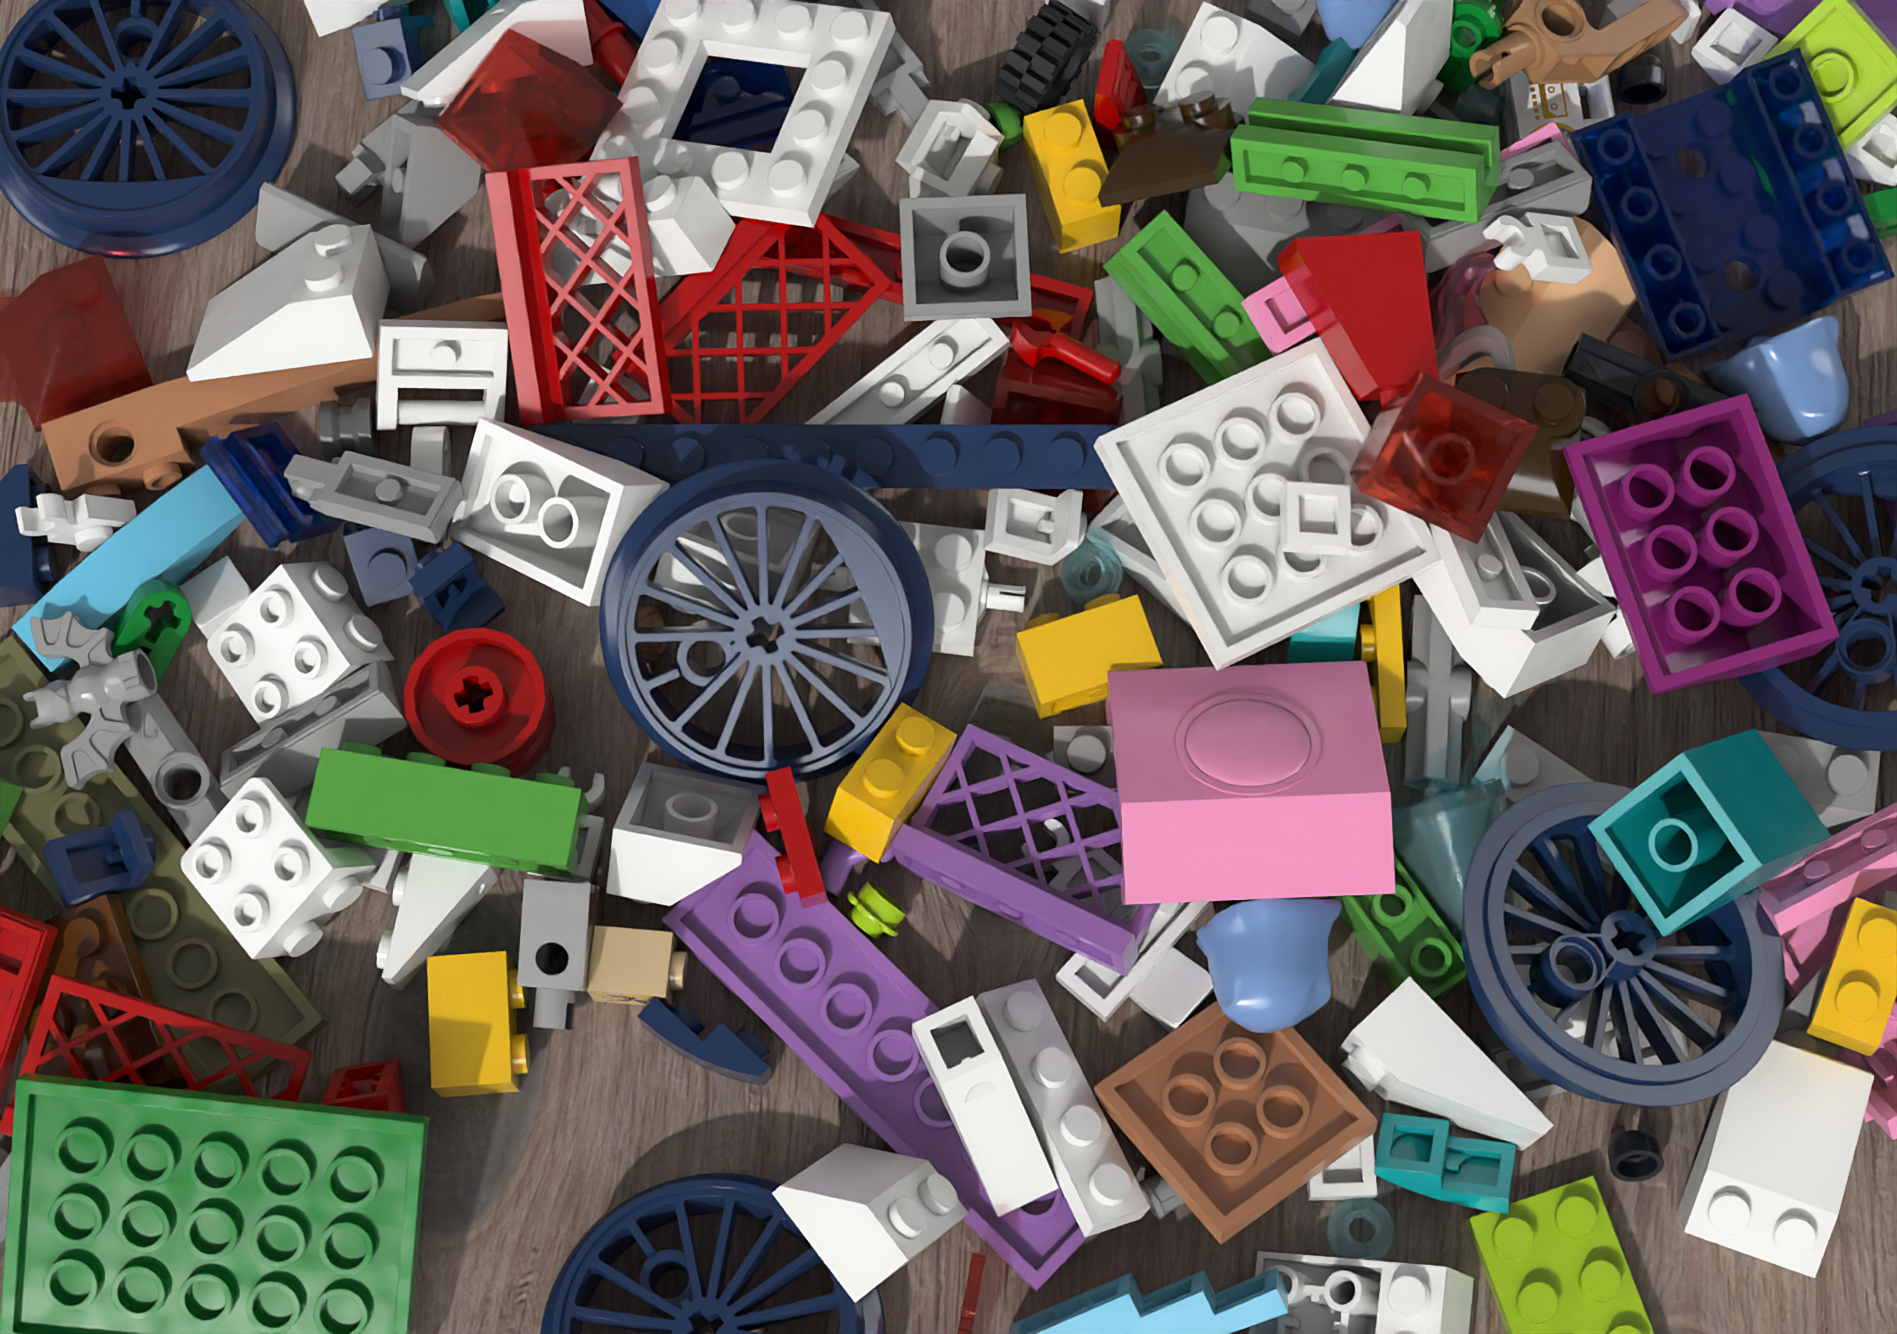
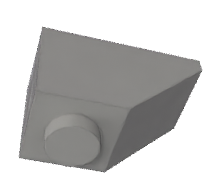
(423, 179)

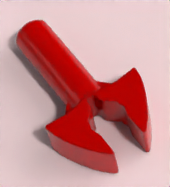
(1048, 335)

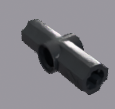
(1621, 377)

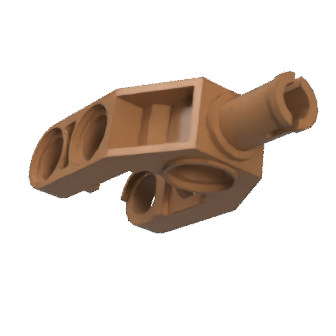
(1561, 47)

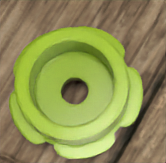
(875, 911)

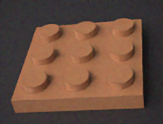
(1234, 1116)

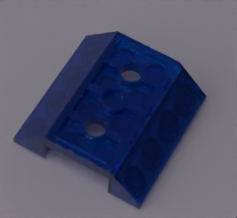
(1769, 199)

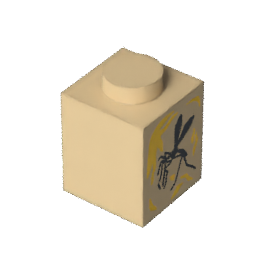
(635, 966)

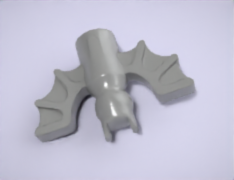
(99, 688)

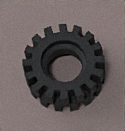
(1046, 58)

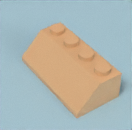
(1549, 316)

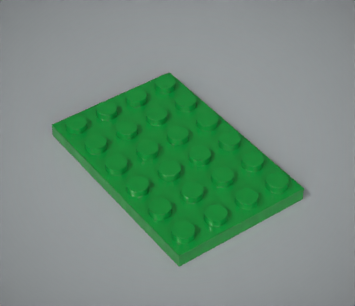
(208, 1213)

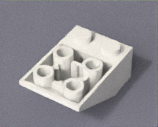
(1366, 1296)

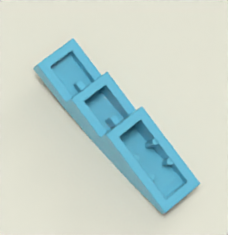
(159, 543)
(1178, 1308)

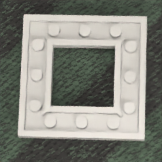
(791, 183)

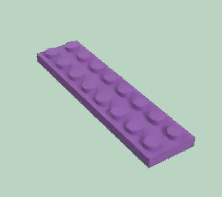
(852, 1026)

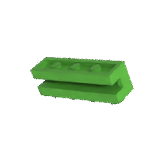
(1367, 159)
(1188, 300)
(446, 810)
(1405, 937)

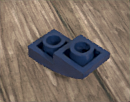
(722, 1052)

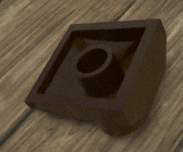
(1170, 148)
(1558, 408)

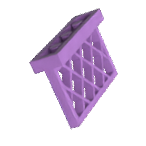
(1005, 887)

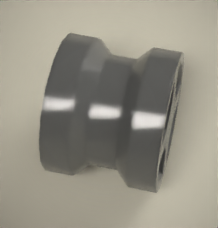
(348, 428)

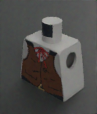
(555, 916)

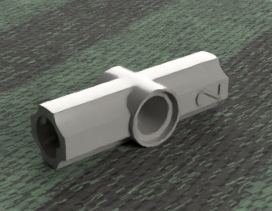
(1128, 338)
(1436, 703)
(168, 757)

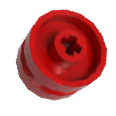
(474, 670)

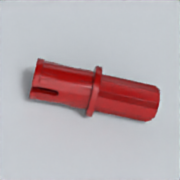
(609, 42)

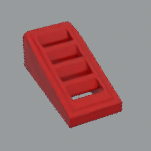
(1115, 93)

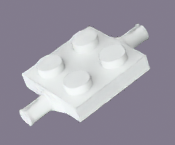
(957, 583)

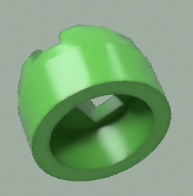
(1006, 117)

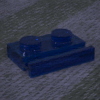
(736, 104)
(252, 472)

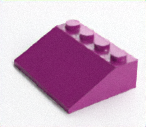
(1701, 546)

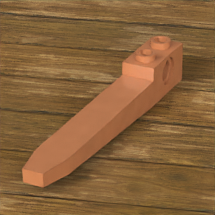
(184, 414)

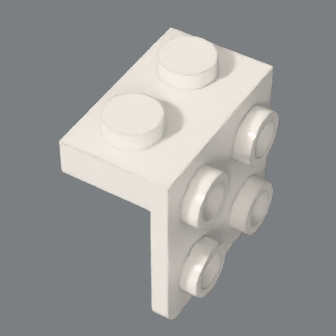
(295, 640)
(272, 873)

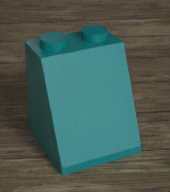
(1708, 829)

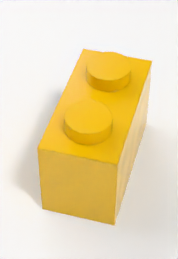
(1069, 175)
(1070, 656)
(889, 782)
(1859, 980)
(475, 1024)

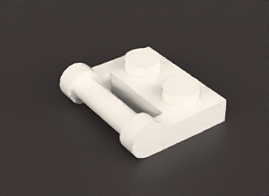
(440, 357)

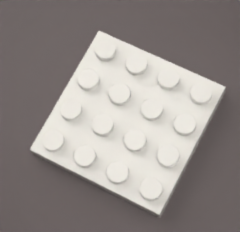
(1208, 502)

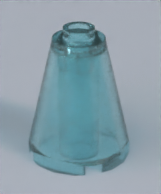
(1439, 839)

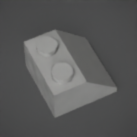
(965, 257)
(1832, 779)

